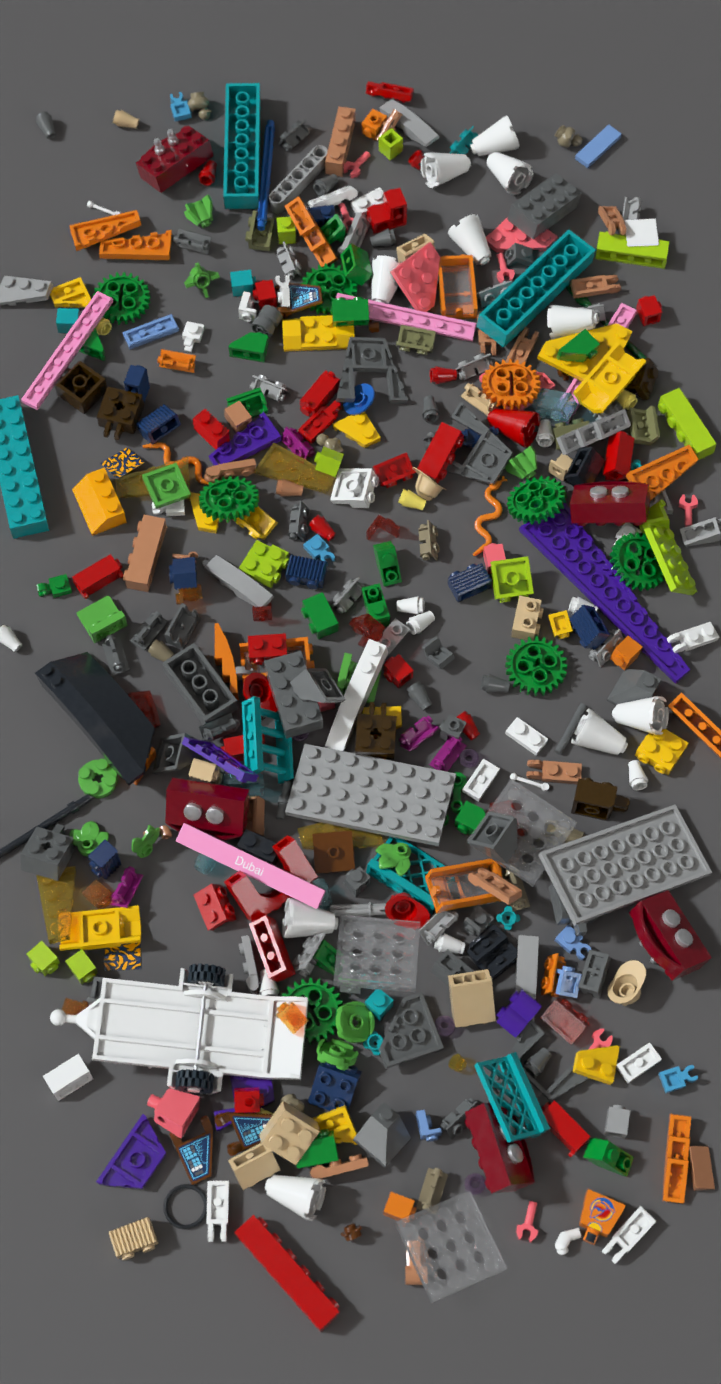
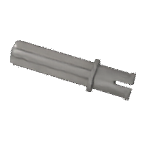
(358, 909)

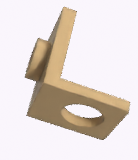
(560, 466)

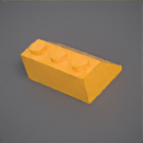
(99, 502)

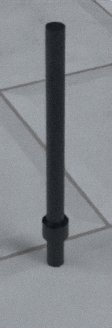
(73, 807)

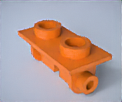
(177, 360)
(550, 979)

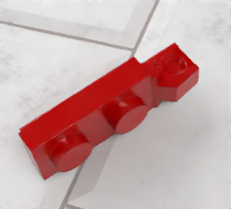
(389, 91)
(319, 421)

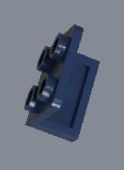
(334, 1086)

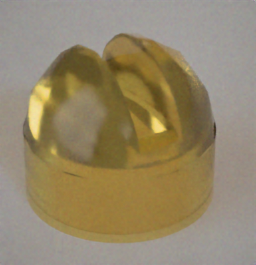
(457, 1063)

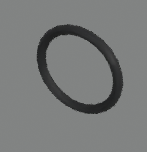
(189, 1226)

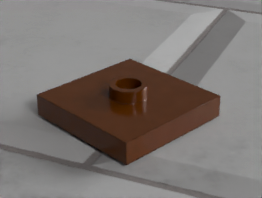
(333, 851)

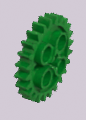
(330, 288)
(137, 299)
(229, 499)
(536, 500)
(625, 557)
(526, 679)
(326, 1002)

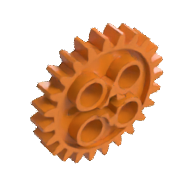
(524, 384)

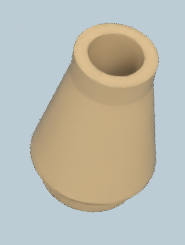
(124, 119)

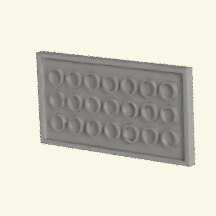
(371, 794)
(624, 864)

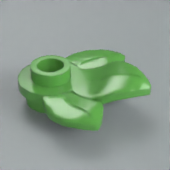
(88, 836)
(143, 846)
(392, 857)

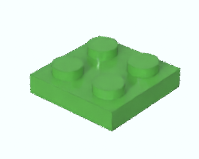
(166, 485)

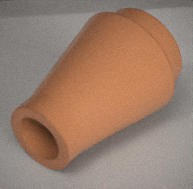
(288, 488)

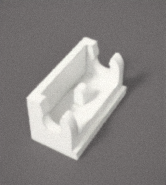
(68, 1077)

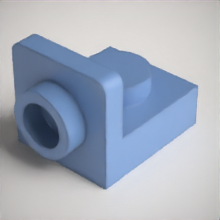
(568, 982)
(424, 1124)

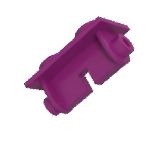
(293, 441)
(411, 739)
(448, 754)
(127, 888)

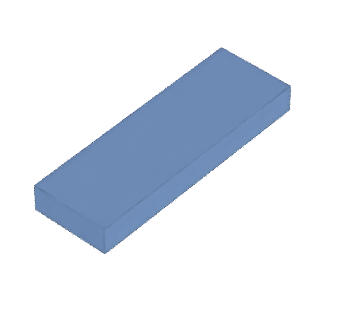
(598, 146)
(150, 331)

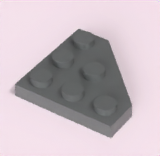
(410, 1033)

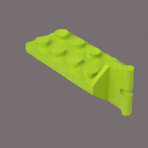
(667, 551)

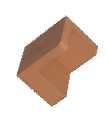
(237, 416)

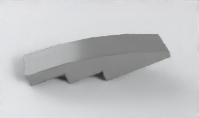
(410, 123)
(593, 431)
(702, 532)
(239, 582)
(527, 965)

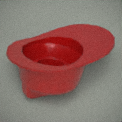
(258, 686)
(405, 907)

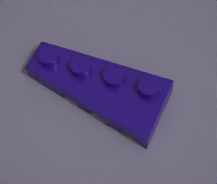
(253, 439)
(221, 758)

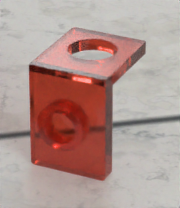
(385, 524)
(262, 613)

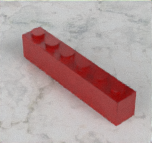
(287, 1272)

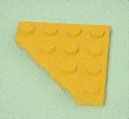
(606, 336)

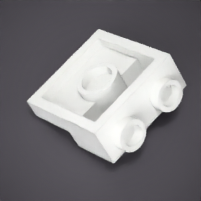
(354, 487)

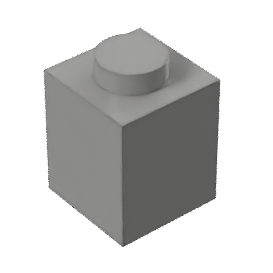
(617, 1121)

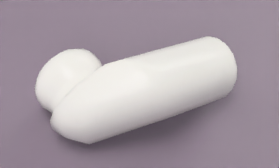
(564, 1239)

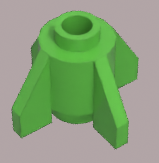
(200, 212)
(200, 278)
(523, 464)

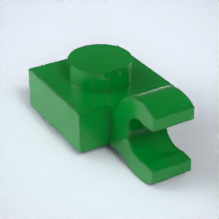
(57, 586)

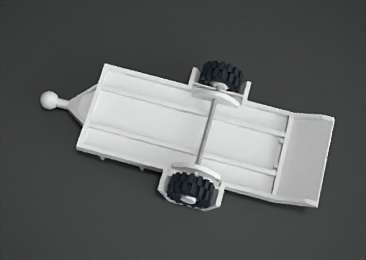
(192, 1029)

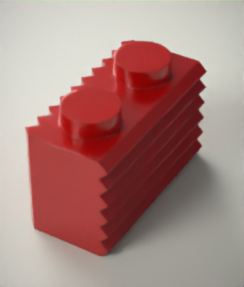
(211, 429)

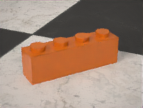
(697, 722)

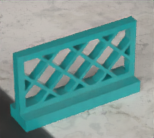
(400, 883)
(520, 1092)

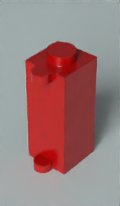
(319, 393)
(618, 456)
(98, 576)
(565, 1127)

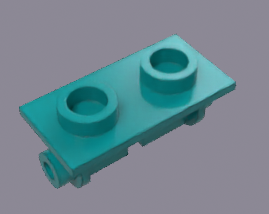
(466, 139)

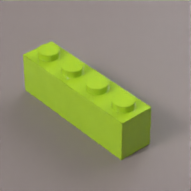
(615, 249)
(686, 423)

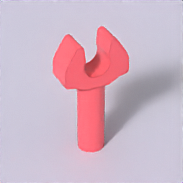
(355, 165)
(347, 219)
(504, 270)
(688, 508)
(597, 1042)
(528, 1225)

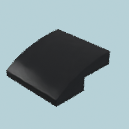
(492, 952)

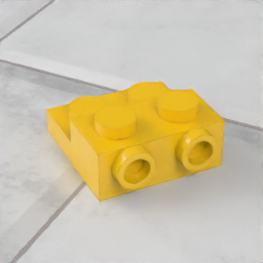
(661, 751)

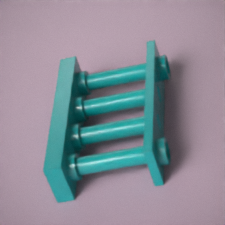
(253, 741)

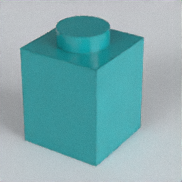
(242, 282)
(66, 318)
(379, 1004)

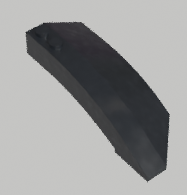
(101, 712)

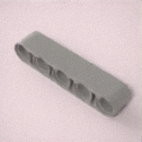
(298, 179)

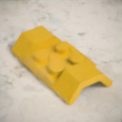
(315, 334)
(608, 379)
(104, 928)

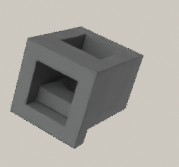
(357, 881)

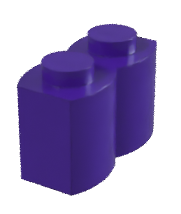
(518, 1012)

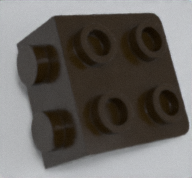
(644, 380)

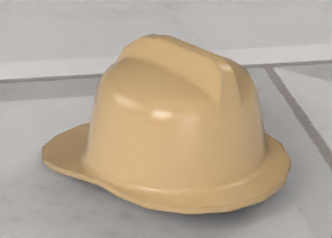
(426, 486)
(627, 983)

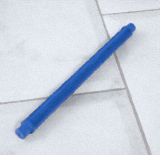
(265, 175)

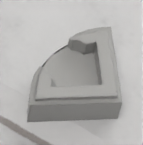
(241, 671)

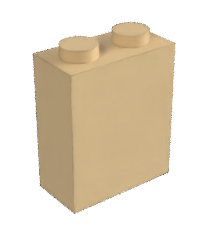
(472, 998)

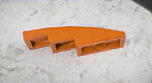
(311, 232)
(224, 658)
(676, 1158)

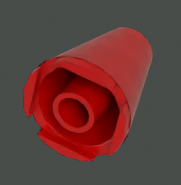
(515, 424)

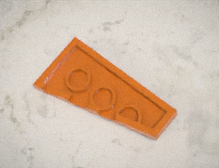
(100, 229)
(139, 248)
(664, 470)

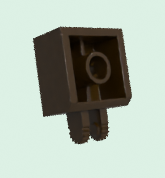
(81, 387)
(120, 412)
(376, 724)
(597, 799)

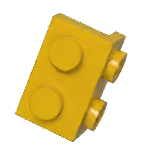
(258, 523)

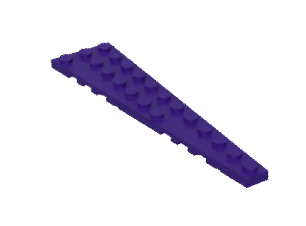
(588, 569)

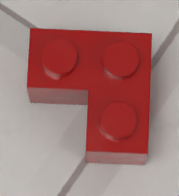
(390, 213)

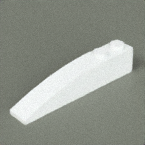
(357, 694)

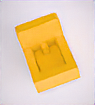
(560, 624)

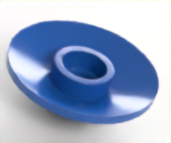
(363, 399)

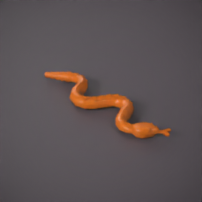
(192, 460)
(488, 517)

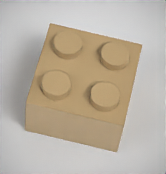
(289, 1132)

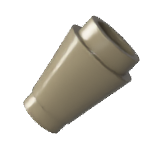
(160, 651)

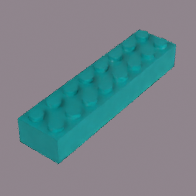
(242, 146)
(535, 288)
(18, 473)

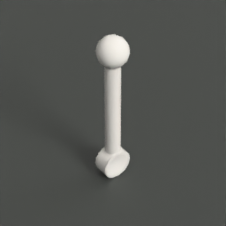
(90, 204)
(544, 786)

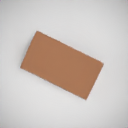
(256, 815)
(701, 1168)

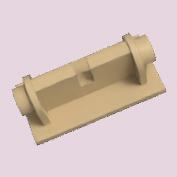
(478, 399)

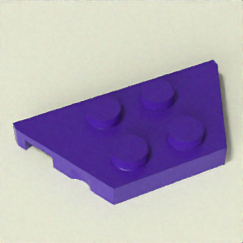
(134, 1159)

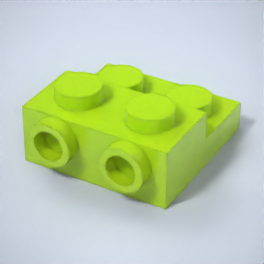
(265, 563)
(511, 578)

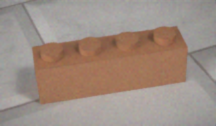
(340, 141)
(145, 553)

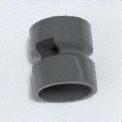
(267, 320)

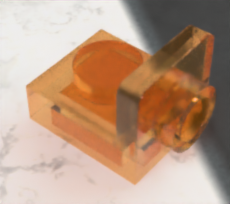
(190, 594)
(98, 895)
(74, 1007)
(291, 1016)

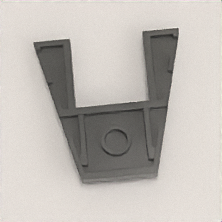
(369, 356)
(487, 457)
(568, 1080)

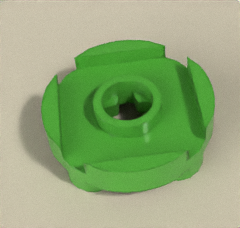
(88, 773)
(344, 1024)
(336, 1053)

